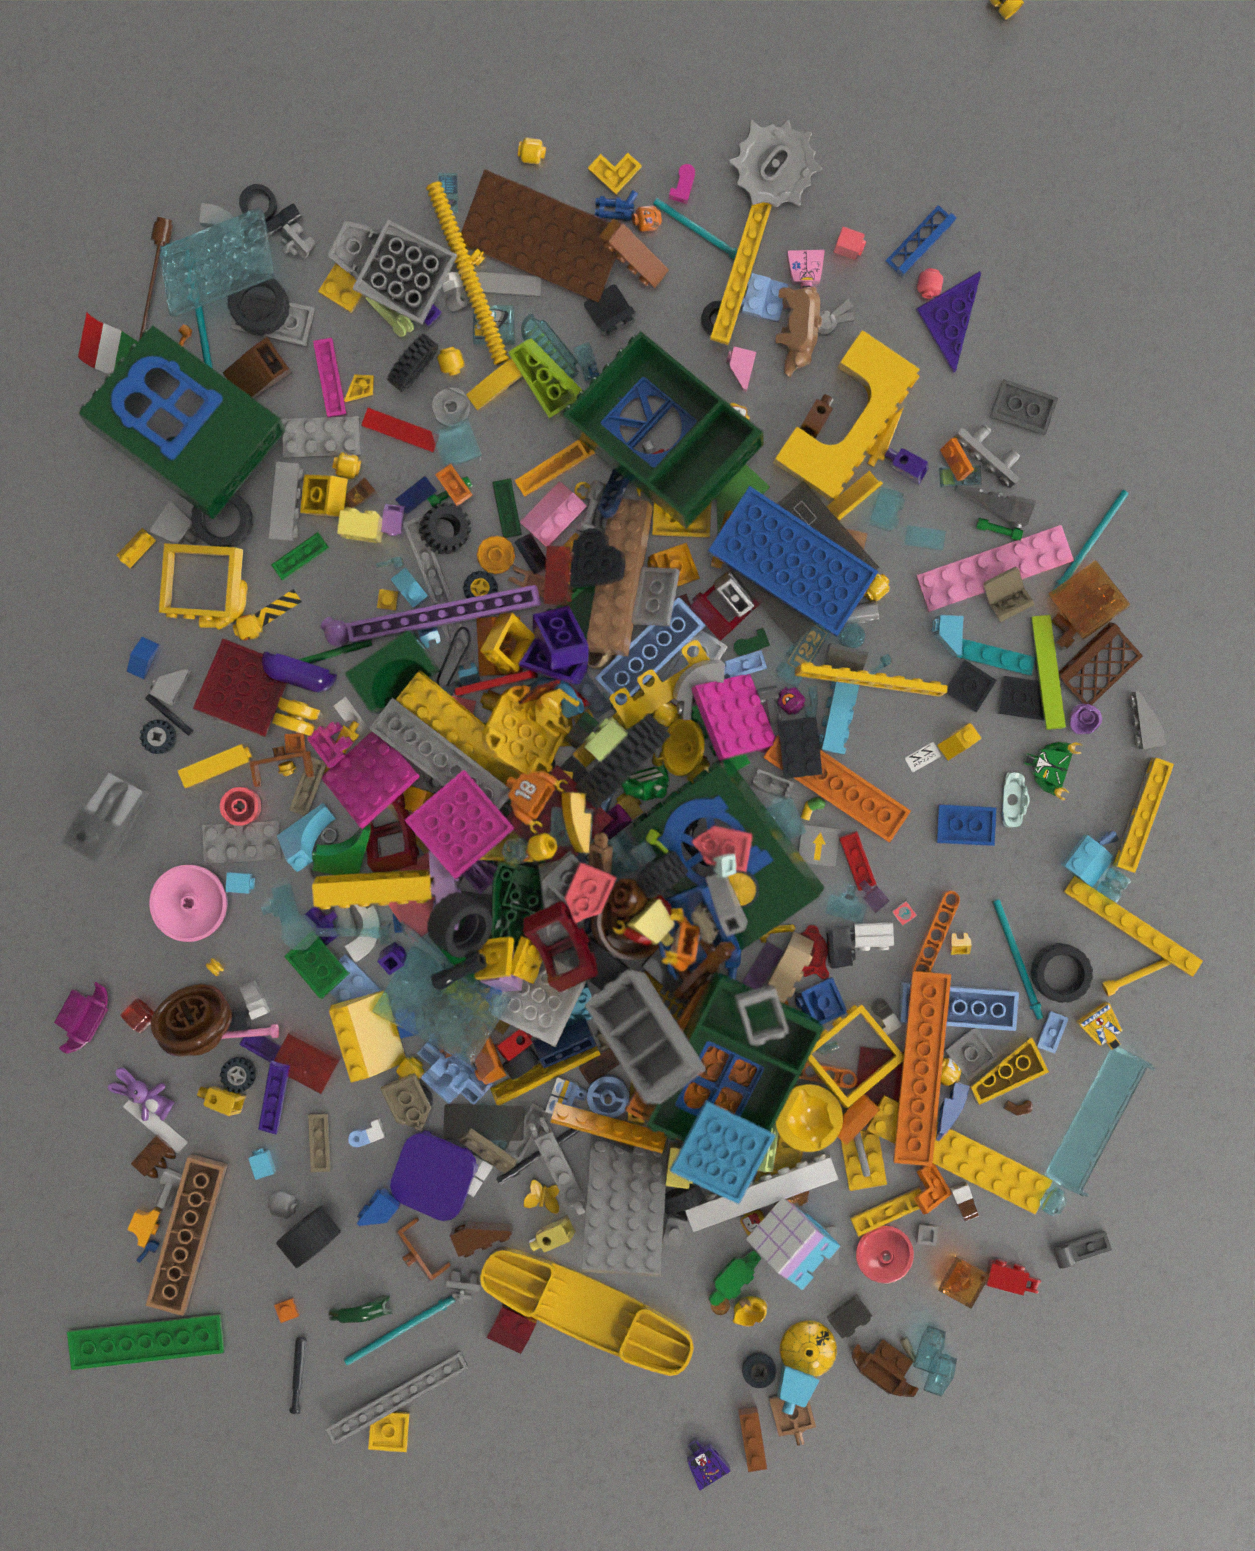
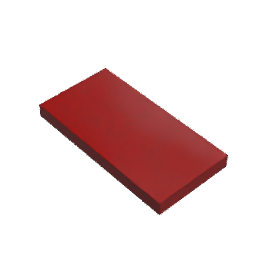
(497, 682)

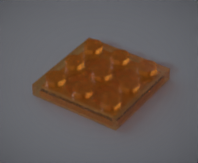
(1089, 600)

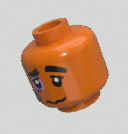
(646, 218)

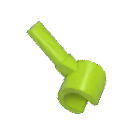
(652, 838)

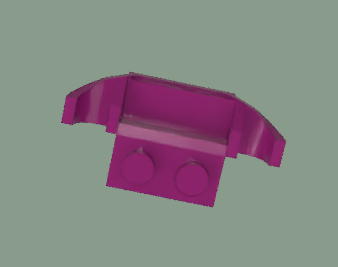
(82, 1017)

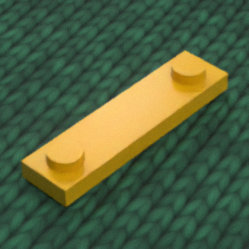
(885, 1212)

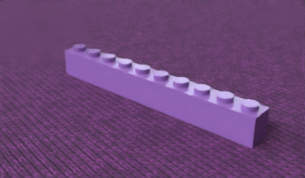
(444, 614)

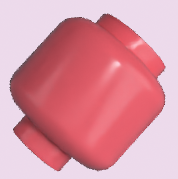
(930, 283)

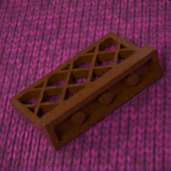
(1092, 650)

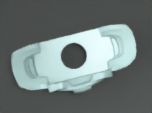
(1013, 814)

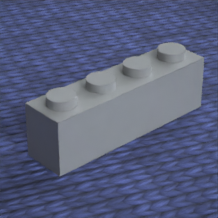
(285, 501)

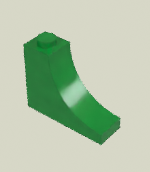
(344, 856)

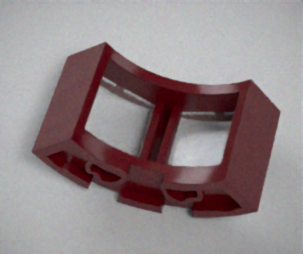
(717, 613)
(391, 839)
(561, 946)

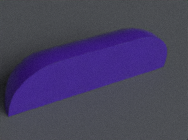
(297, 672)

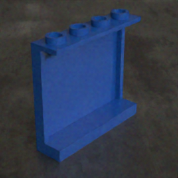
(688, 902)

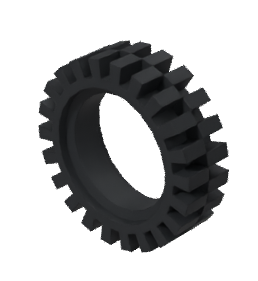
(412, 362)

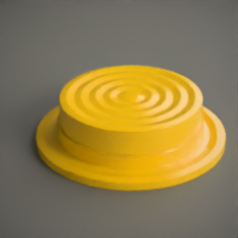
(810, 1118)

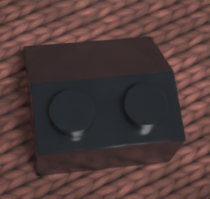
(839, 946)

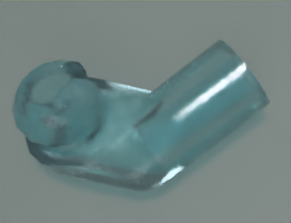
(828, 1048)

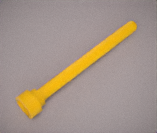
(1112, 986)

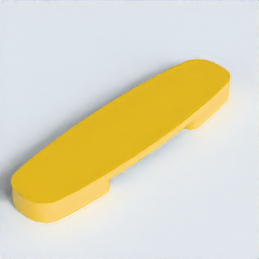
(587, 1310)

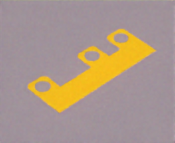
(655, 695)

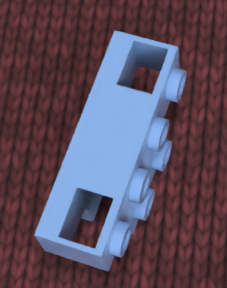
(451, 1076)

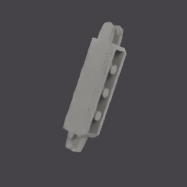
(558, 1166)

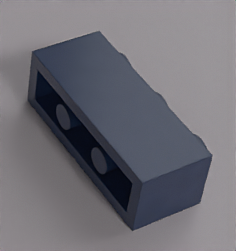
(573, 1040)

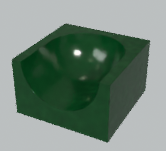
(390, 670)

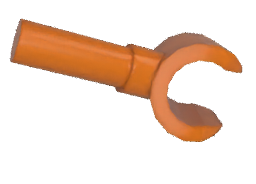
(186, 331)

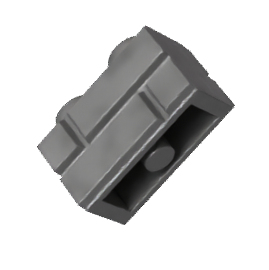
(734, 593)

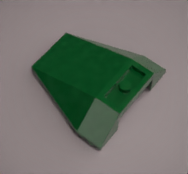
(514, 897)

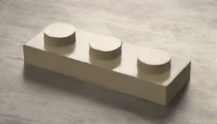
(307, 788)
(319, 1142)
(488, 1151)

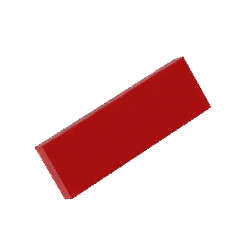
(857, 859)

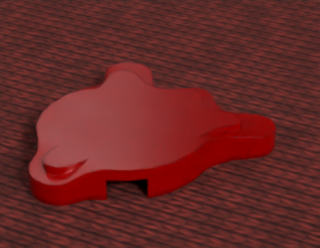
(819, 953)

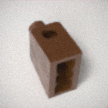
(817, 416)

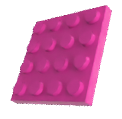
(734, 716)
(369, 778)
(459, 824)

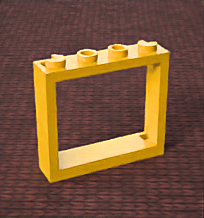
(233, 581)
(838, 1024)

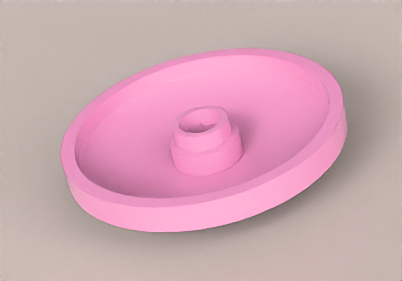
(188, 903)

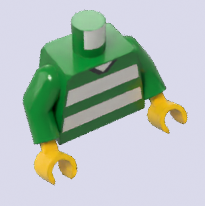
(649, 782)

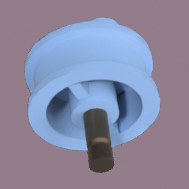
(608, 1096)

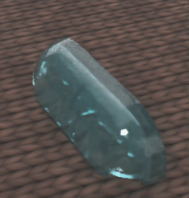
(550, 342)

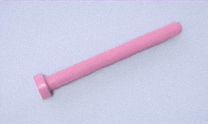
(273, 1031)

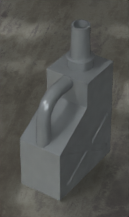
(107, 818)

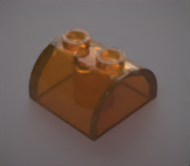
(963, 1281)

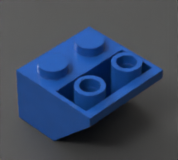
(380, 1210)

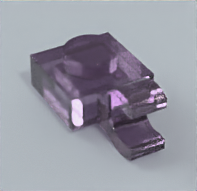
(874, 897)

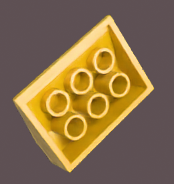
(366, 1039)

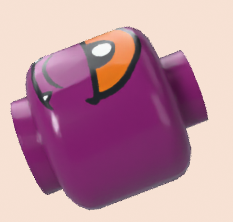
(791, 700)

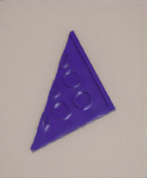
(949, 317)

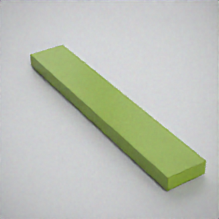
(1048, 672)

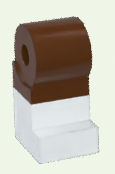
(964, 1201)

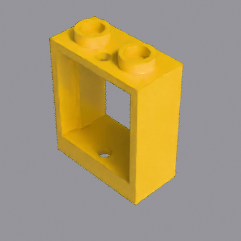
(510, 623)

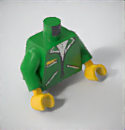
(1052, 766)

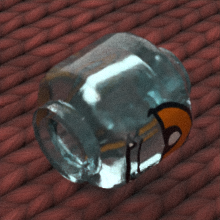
(516, 851)

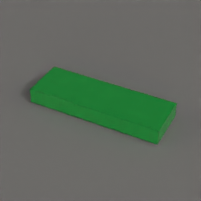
(300, 556)

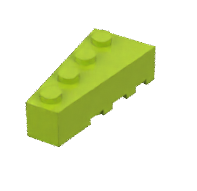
(545, 378)

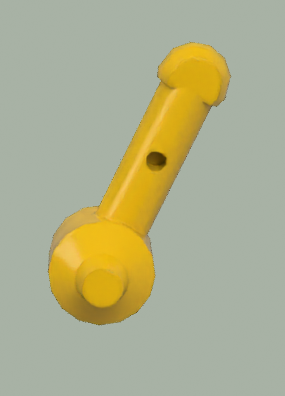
(779, 929)

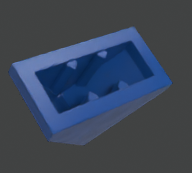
(142, 657)

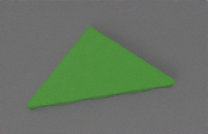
(735, 489)

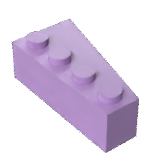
(442, 882)

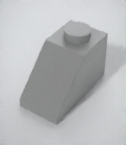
(169, 686)

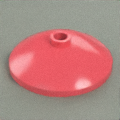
(877, 1245)

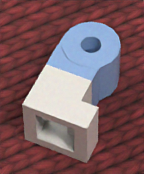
(361, 1137)

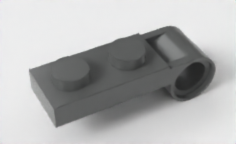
(1081, 1249)

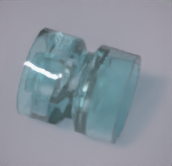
(851, 636)
(1111, 891)

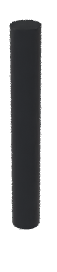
(170, 715)

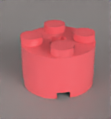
(229, 808)

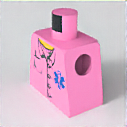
(805, 266)

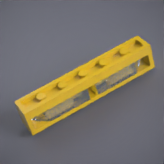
(1143, 814)

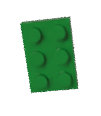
(318, 967)

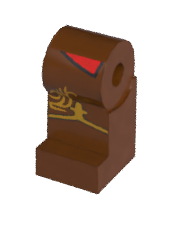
(359, 494)

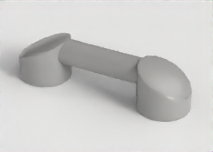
(329, 836)

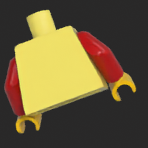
(650, 924)

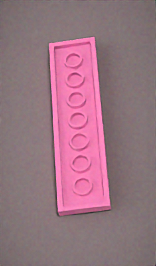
(967, 576)

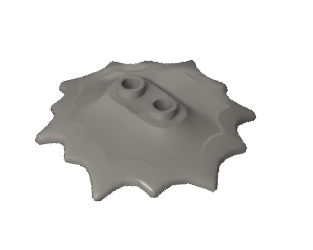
(760, 155)

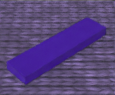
(273, 1097)

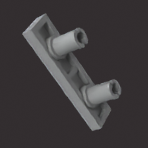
(990, 462)

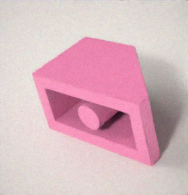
(741, 365)

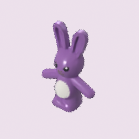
(139, 1093)

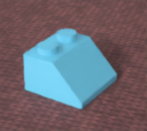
(949, 632)
(1088, 860)

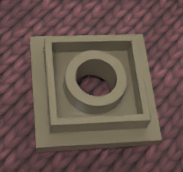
(703, 917)

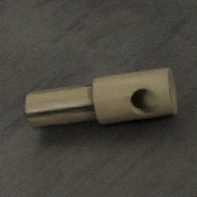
(908, 1348)

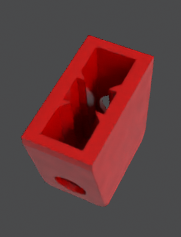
(508, 1046)

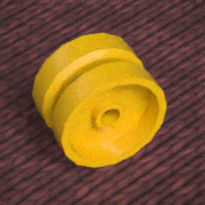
(296, 715)

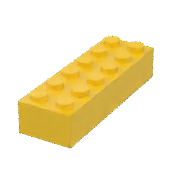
(372, 888)

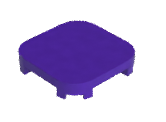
(433, 1176)

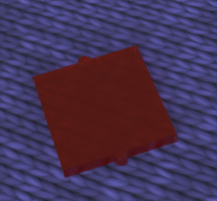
(536, 692)

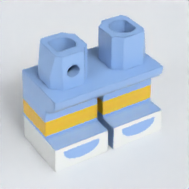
(567, 1089)

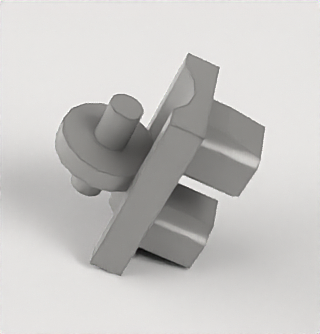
(293, 243)
(455, 1284)

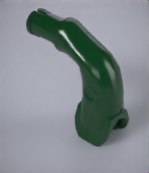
(362, 1313)

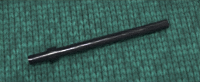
(515, 1171)

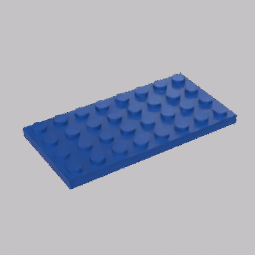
(792, 561)

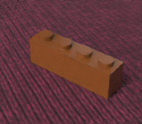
(633, 253)

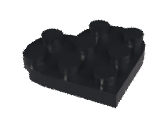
(595, 560)

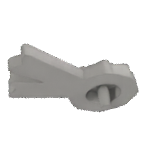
(830, 319)

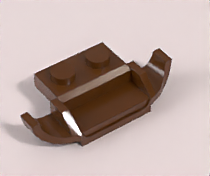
(885, 1368)

